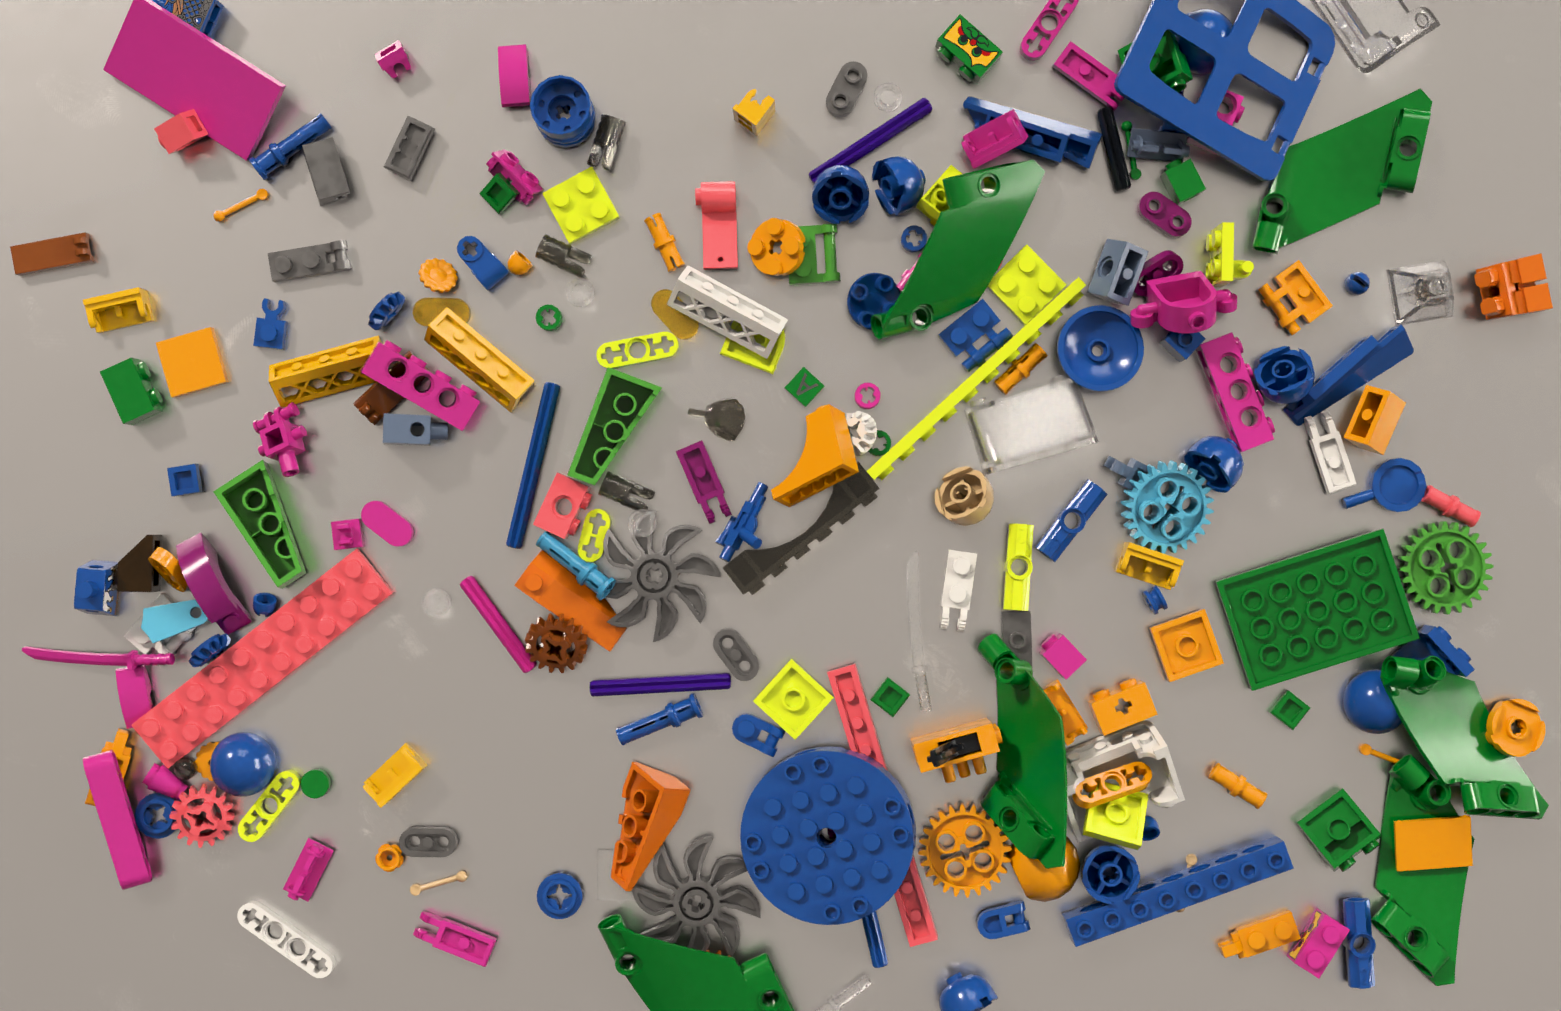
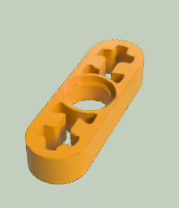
(1119, 774)

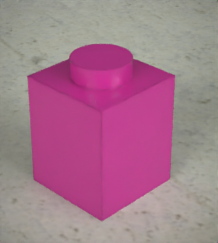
(1062, 655)

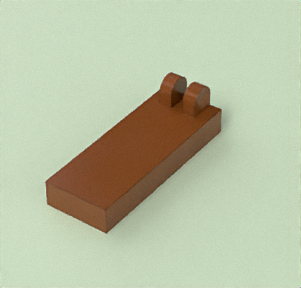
(51, 254)
(381, 399)

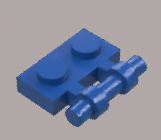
(968, 329)

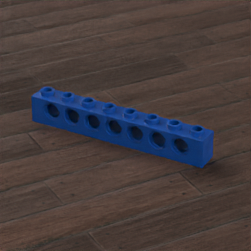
(1179, 890)

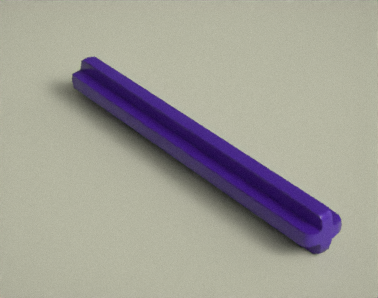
(876, 137)
(660, 684)

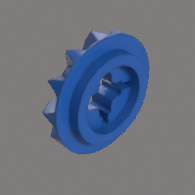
(386, 310)
(209, 650)
(145, 817)
(550, 905)

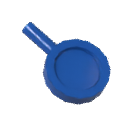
(1393, 485)

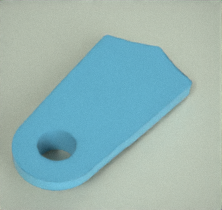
(170, 619)

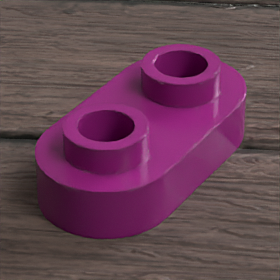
(1163, 217)
(1154, 269)

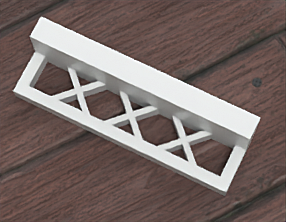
(729, 306)

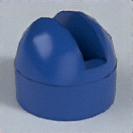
(1355, 288)
(264, 604)
(1151, 829)

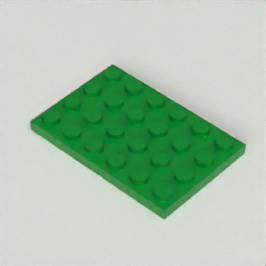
(1317, 609)

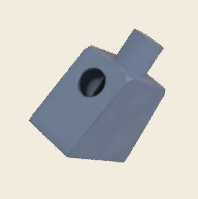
(398, 429)

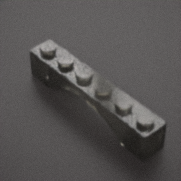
(753, 566)

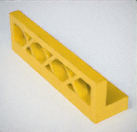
(478, 359)
(324, 366)

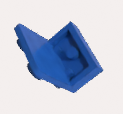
(1435, 642)

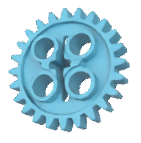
(1186, 521)

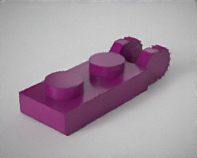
(702, 478)

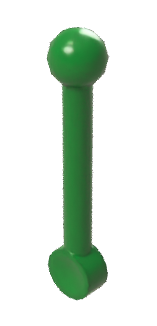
(1135, 173)

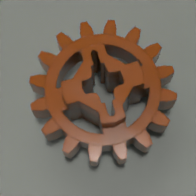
(556, 643)

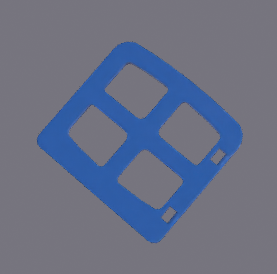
(1230, 59)

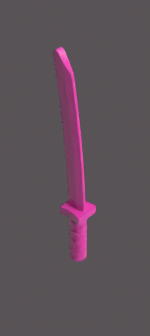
(131, 660)

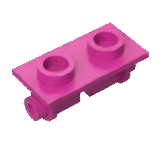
(508, 165)
(308, 870)

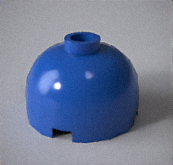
(899, 184)
(840, 194)
(1285, 375)
(1216, 461)
(1110, 873)
(966, 993)

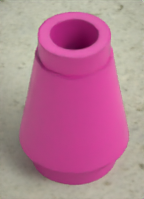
(164, 782)

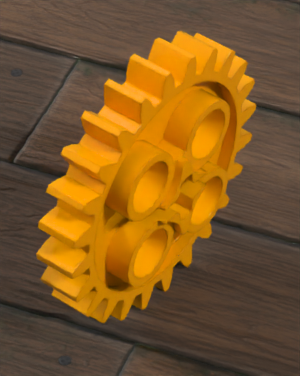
(973, 874)

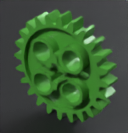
(1468, 559)

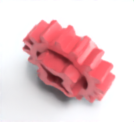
(192, 810)

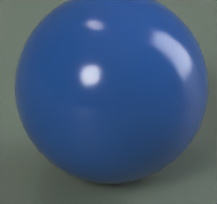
(1215, 21)
(1369, 704)
(242, 764)

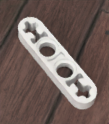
(289, 934)

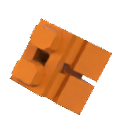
(1511, 288)

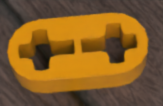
(168, 568)

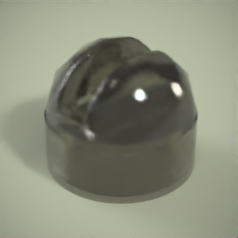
(187, 763)

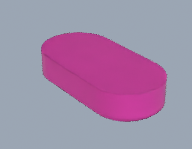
(387, 523)

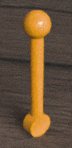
(261, 194)
(1366, 749)

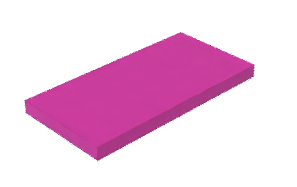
(192, 71)

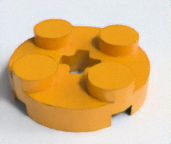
(762, 247)
(1499, 727)

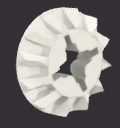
(865, 427)

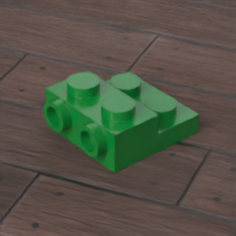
(1167, 63)
(1340, 831)

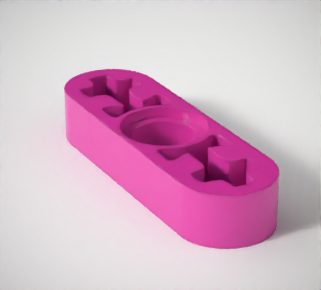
(1051, 34)

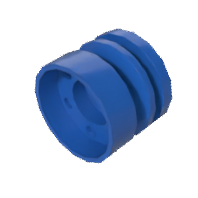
(562, 95)

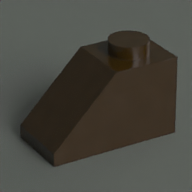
(135, 570)

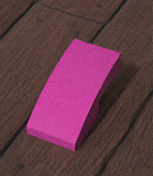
(514, 75)
(134, 693)

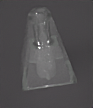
(1421, 292)

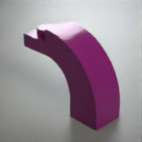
(204, 578)

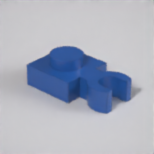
(271, 331)

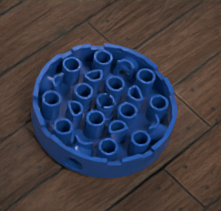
(822, 877)

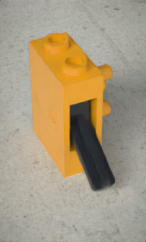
(957, 746)

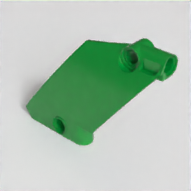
(1344, 171)
(963, 246)
(1449, 730)
(1029, 760)
(1424, 899)
(691, 979)

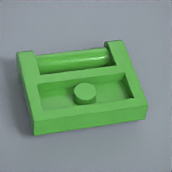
(808, 269)

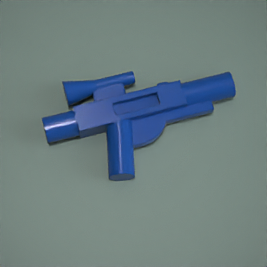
(743, 526)

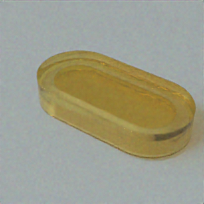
(428, 309)
(677, 322)

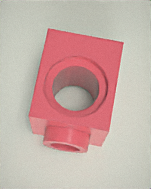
(180, 131)

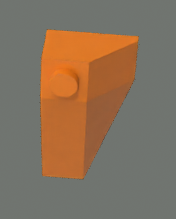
(560, 593)
(650, 813)

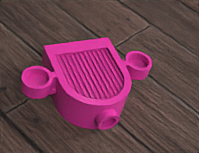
(1182, 303)

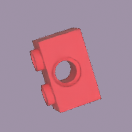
(549, 516)

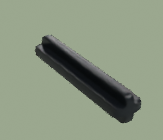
(1114, 149)

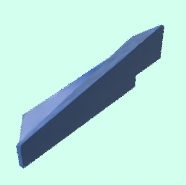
(1046, 136)
(1351, 372)

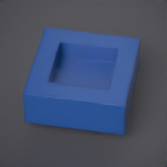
(184, 480)

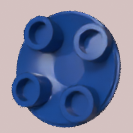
(870, 296)

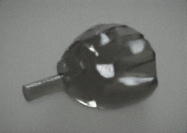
(723, 418)

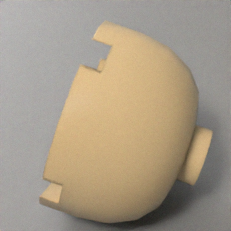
(964, 496)

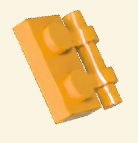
(1301, 291)

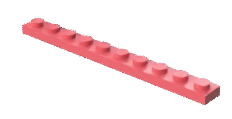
(864, 739)

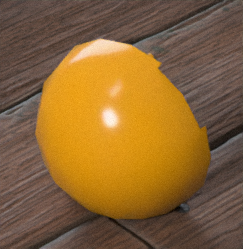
(1044, 883)

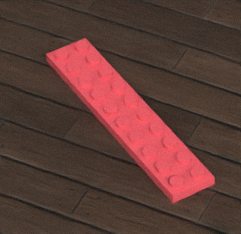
(262, 658)

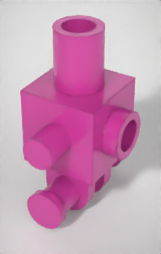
(281, 438)

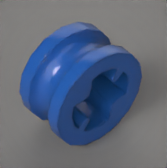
(919, 231)
(1155, 600)

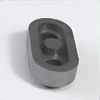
(846, 88)
(737, 653)
(429, 842)

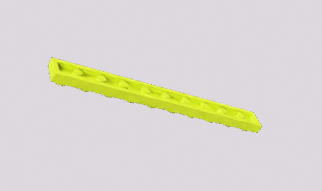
(985, 372)

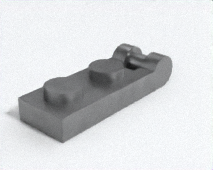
(308, 261)

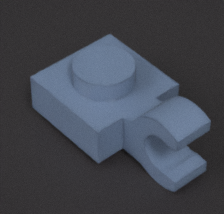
(1126, 471)

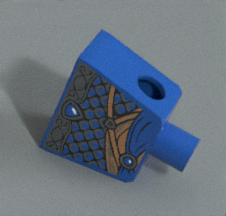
(197, 13)

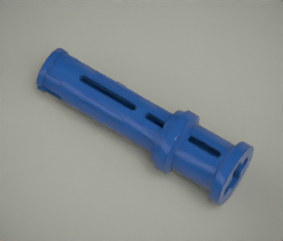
(280, 153)
(672, 711)

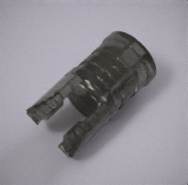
(607, 136)
(557, 254)
(619, 489)

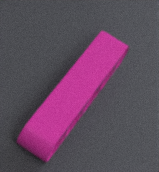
(117, 819)

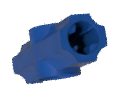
(1083, 506)
(1359, 961)

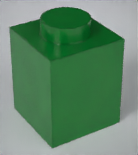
(1182, 181)

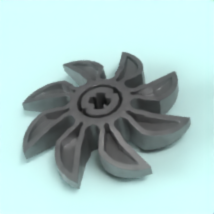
(659, 592)
(696, 884)

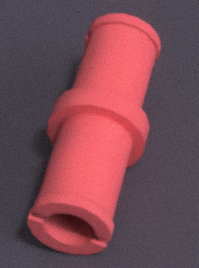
(1451, 506)

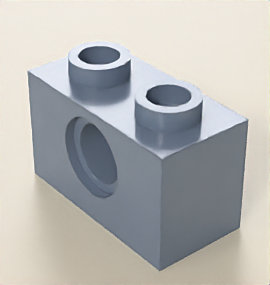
(1117, 271)

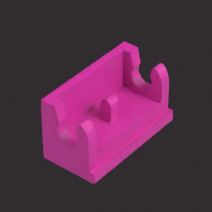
(994, 138)

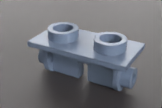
(1157, 145)

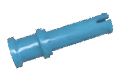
(585, 572)

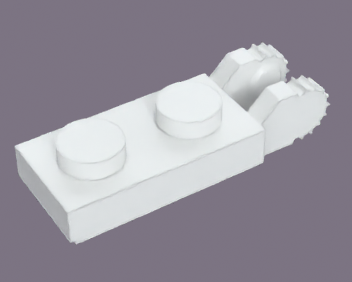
(1330, 454)
(957, 586)

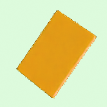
(1433, 843)

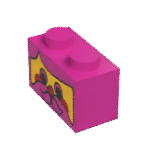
(1318, 943)

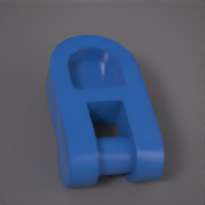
(747, 729)
(993, 925)

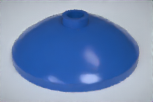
(1119, 345)

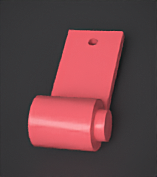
(718, 224)

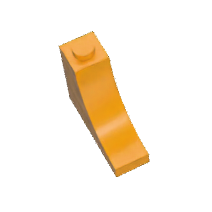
(824, 460)

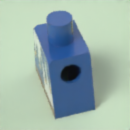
(96, 588)

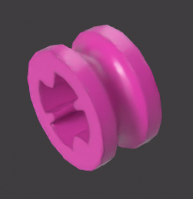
(876, 394)

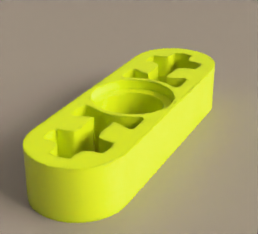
(618, 361)
(277, 783)

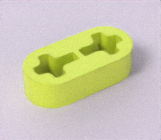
(587, 534)

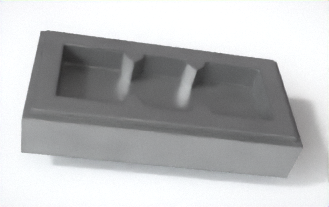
(409, 147)
(1017, 633)

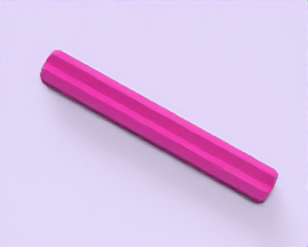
(497, 623)

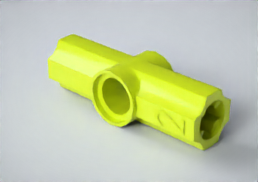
(1018, 547)

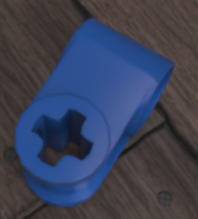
(484, 264)

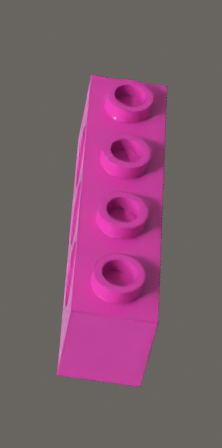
(1220, 382)
(455, 414)

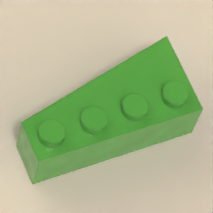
(612, 418)
(260, 517)

